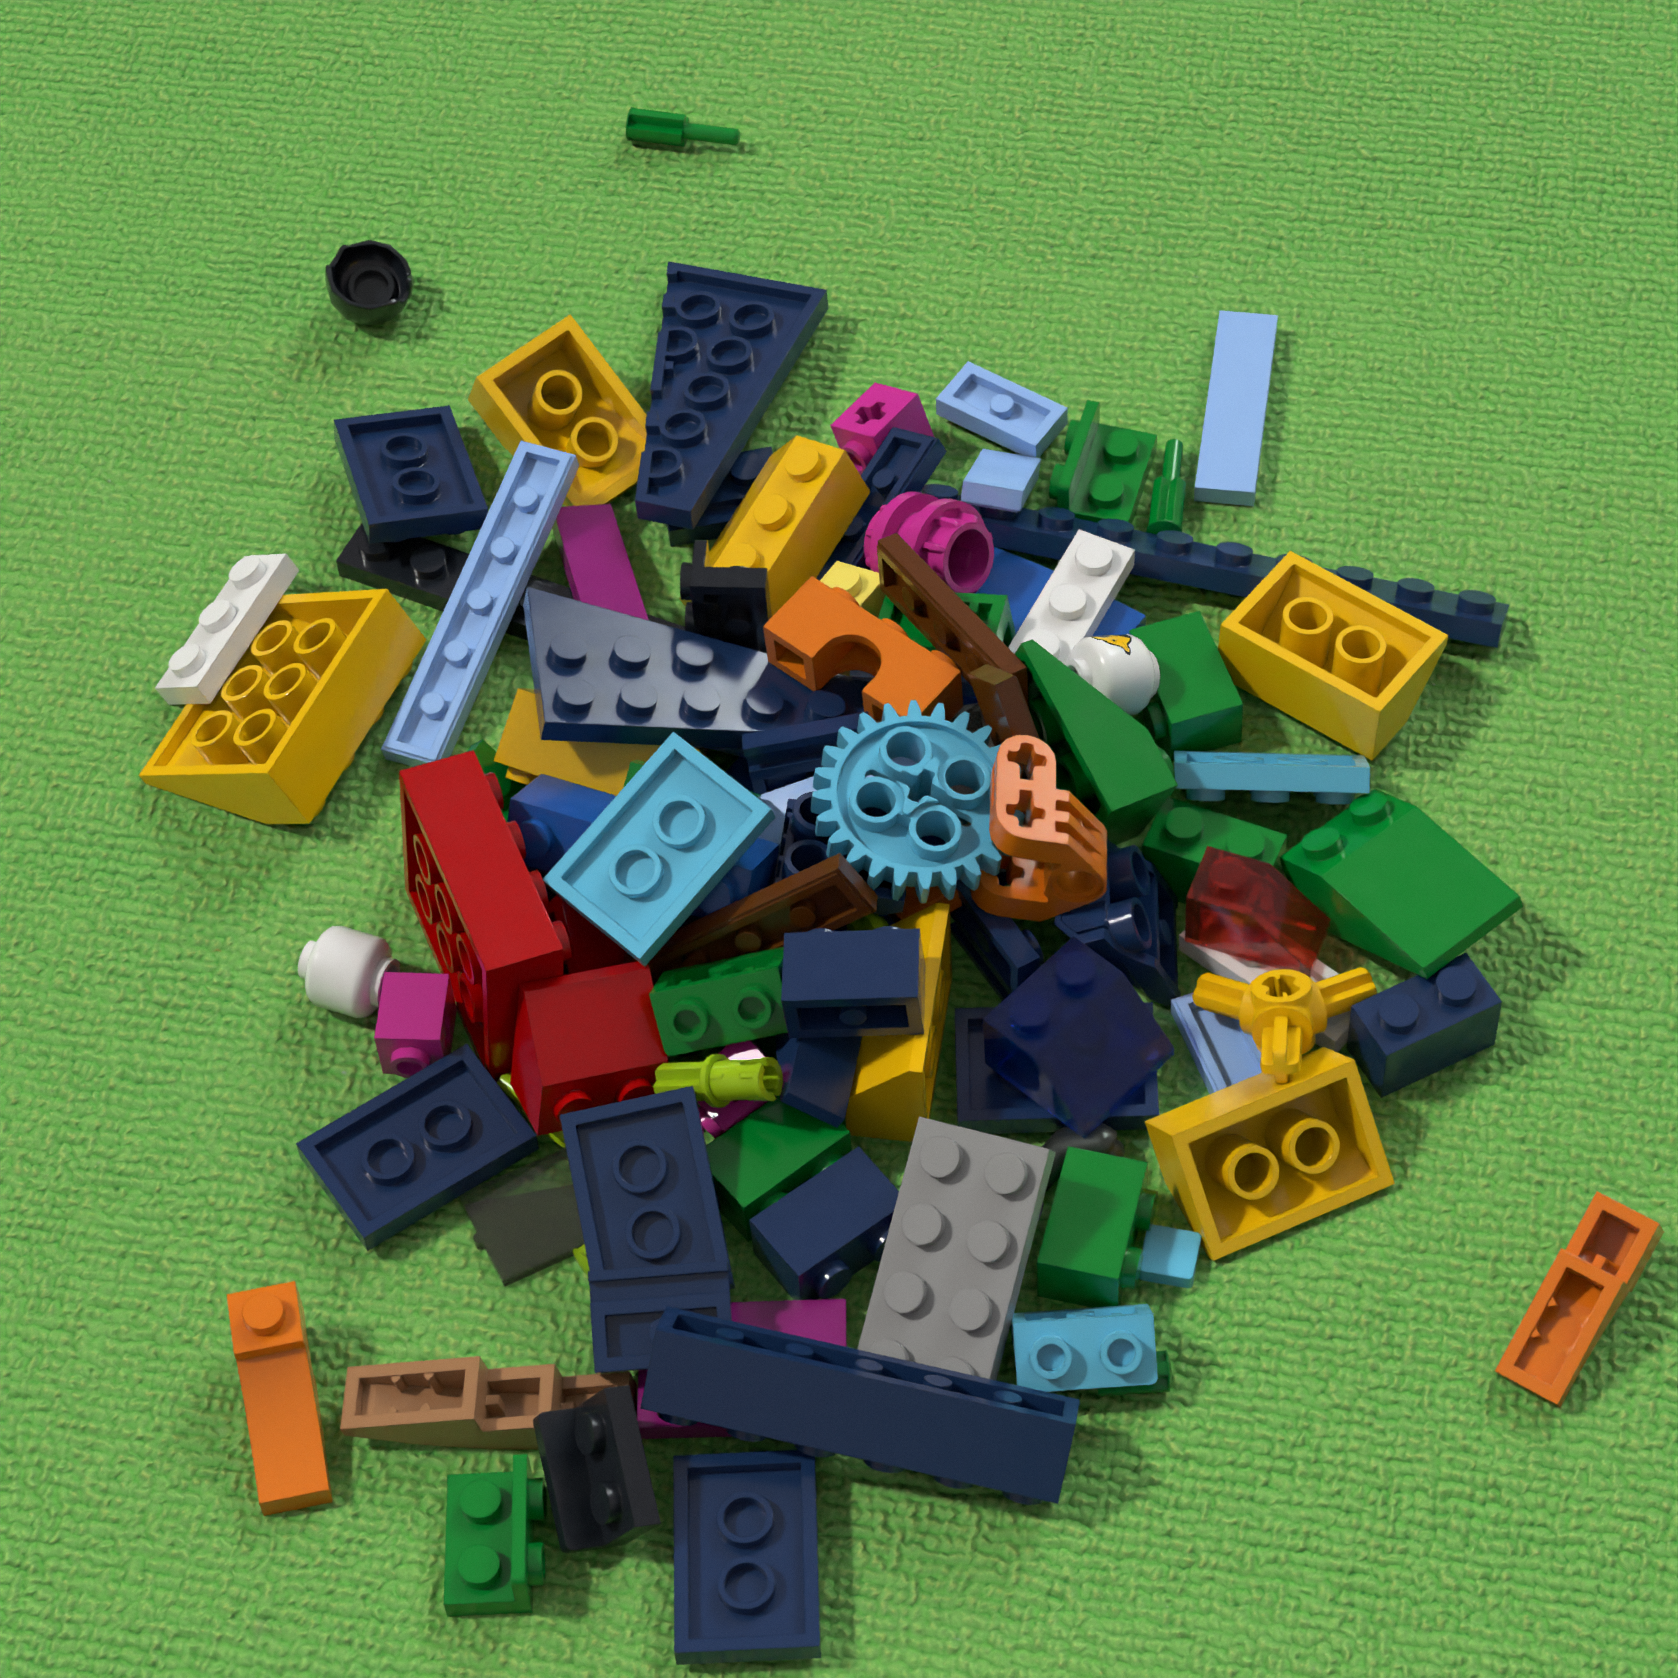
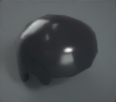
(369, 282)

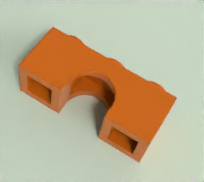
(829, 633)

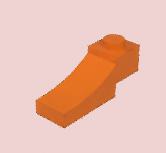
(1579, 1298)
(279, 1398)

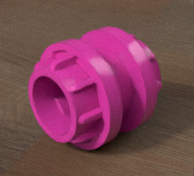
(942, 532)

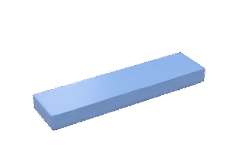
(1236, 408)

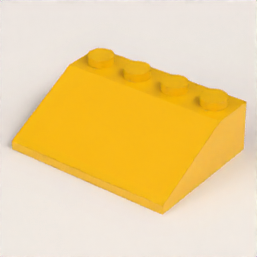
(291, 708)

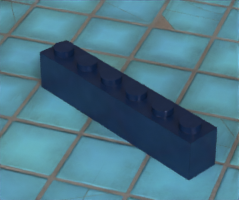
(860, 1406)

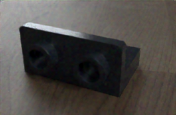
(725, 601)
(596, 1472)

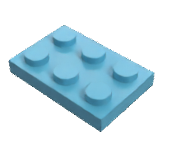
(1271, 775)
(659, 848)

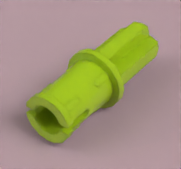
(722, 1079)

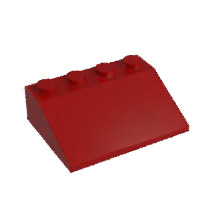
(476, 898)

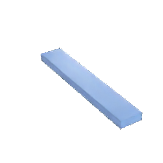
(481, 606)

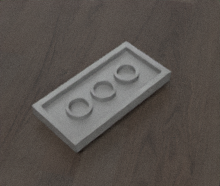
(956, 1249)

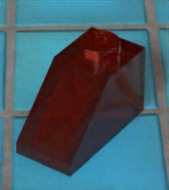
(1253, 913)

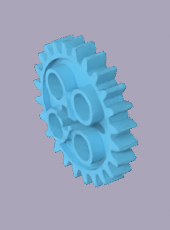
(891, 844)

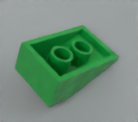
(1097, 747)
(1398, 884)

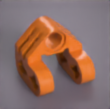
(1058, 852)

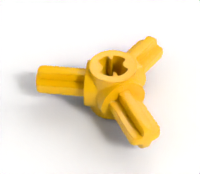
(1283, 1010)

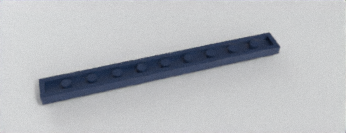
(1232, 566)

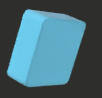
(1170, 1256)

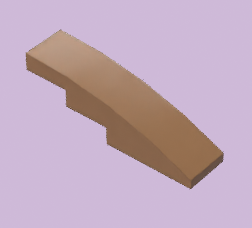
(462, 1401)

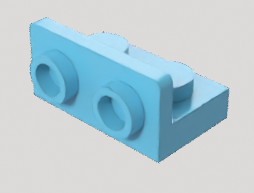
(1085, 1348)

